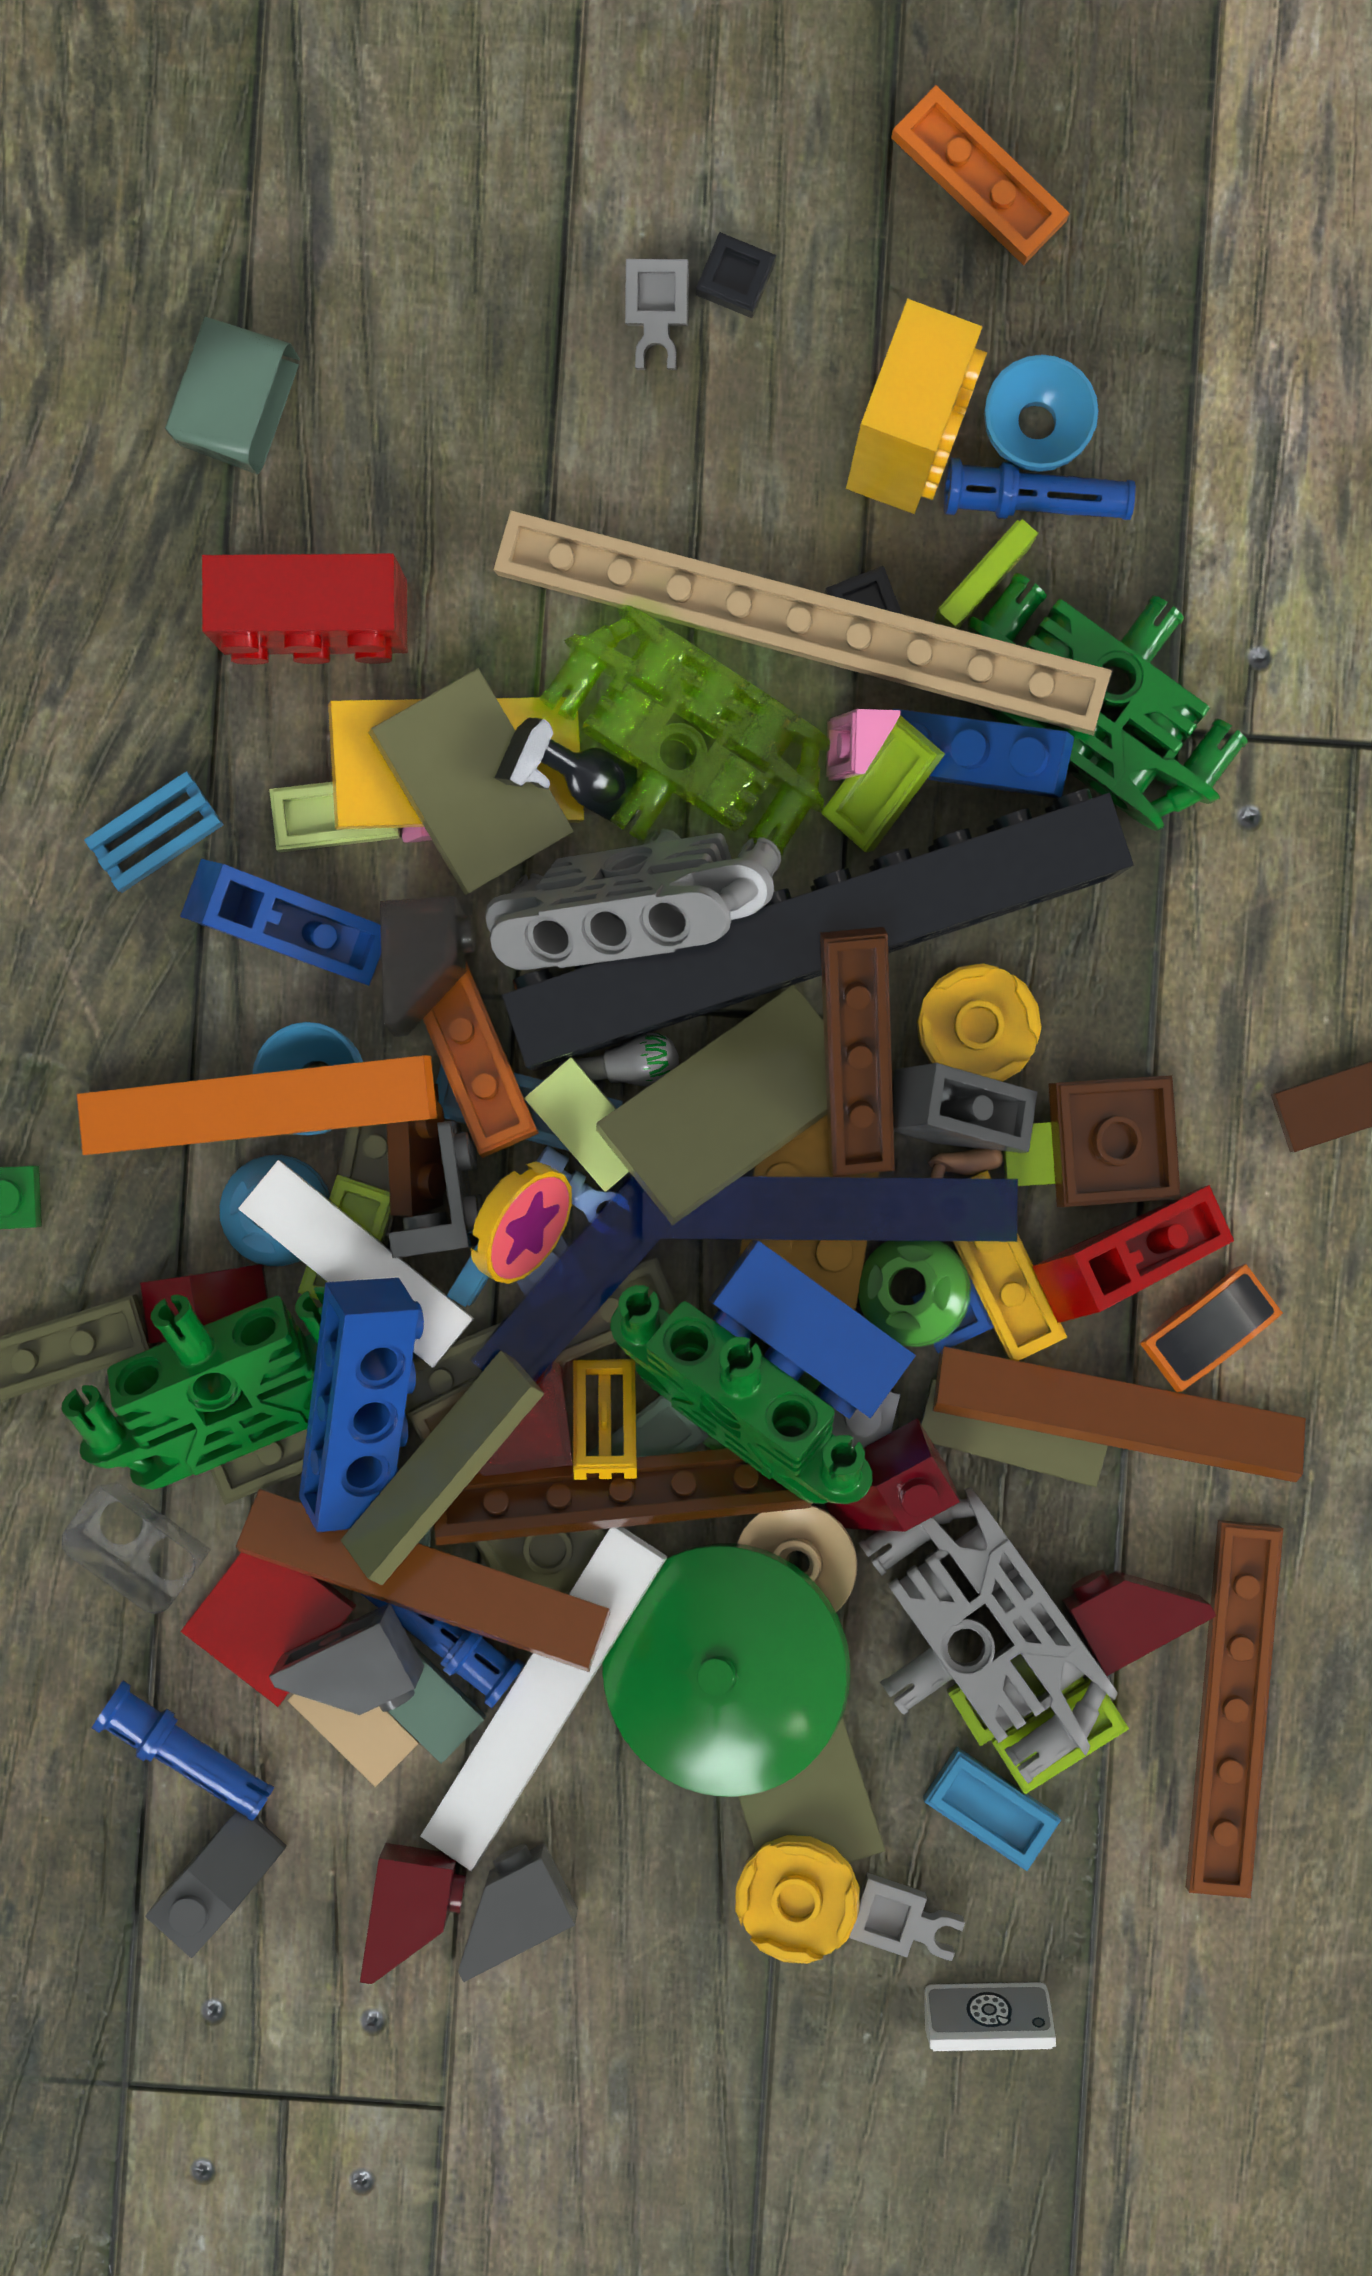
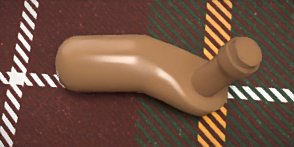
(965, 1162)

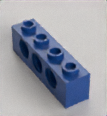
(358, 1398)

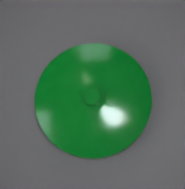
(729, 1671)

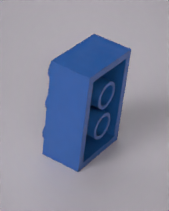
(809, 1331)

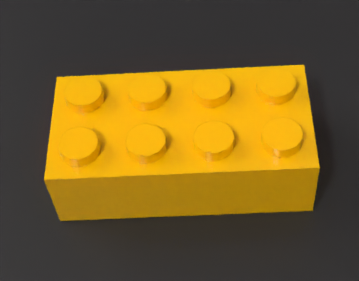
(916, 407)

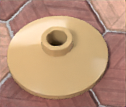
(819, 1537)

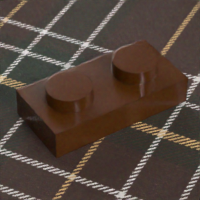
(415, 1165)

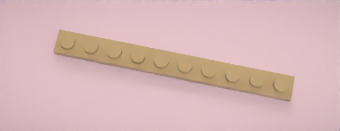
(803, 622)

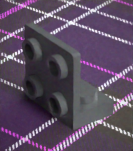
(431, 1231)

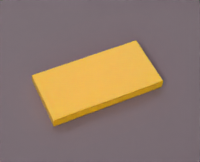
(367, 790)

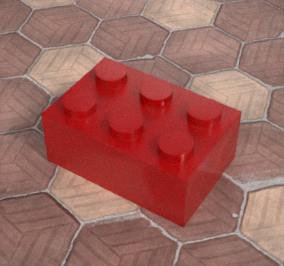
(305, 606)

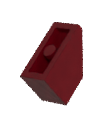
(906, 1485)
(1131, 1616)
(409, 1905)

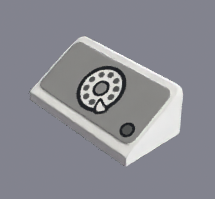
(988, 2016)

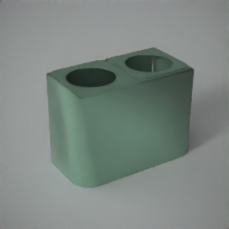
(232, 394)

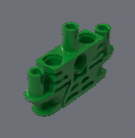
(1153, 709)
(202, 1392)
(740, 1398)

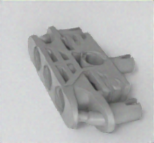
(631, 901)
(1025, 1615)

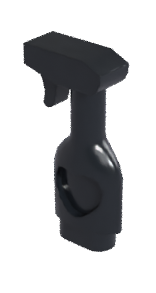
(592, 775)

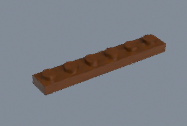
(665, 1491)

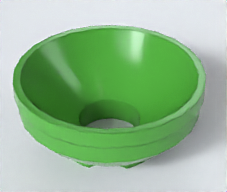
(942, 1304)

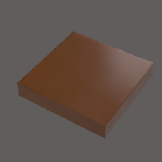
(1114, 1141)

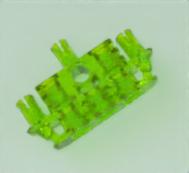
(709, 699)

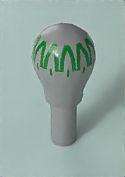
(634, 1062)

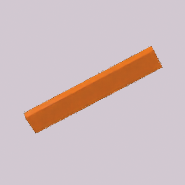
(257, 1105)

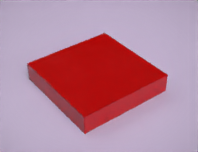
(260, 1615)

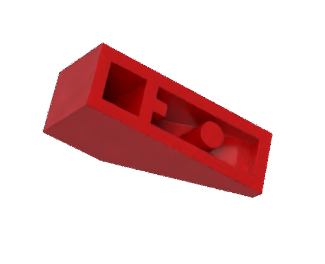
(1133, 1255)

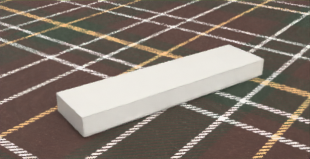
(347, 1252)

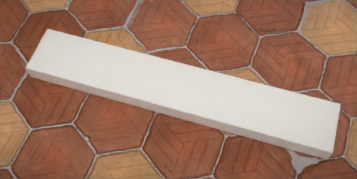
(538, 1707)

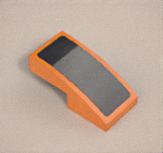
(1211, 1328)

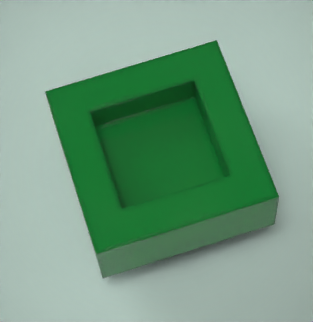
(20, 1197)

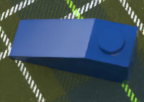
(283, 921)

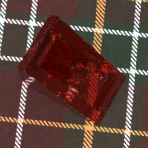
(542, 1436)

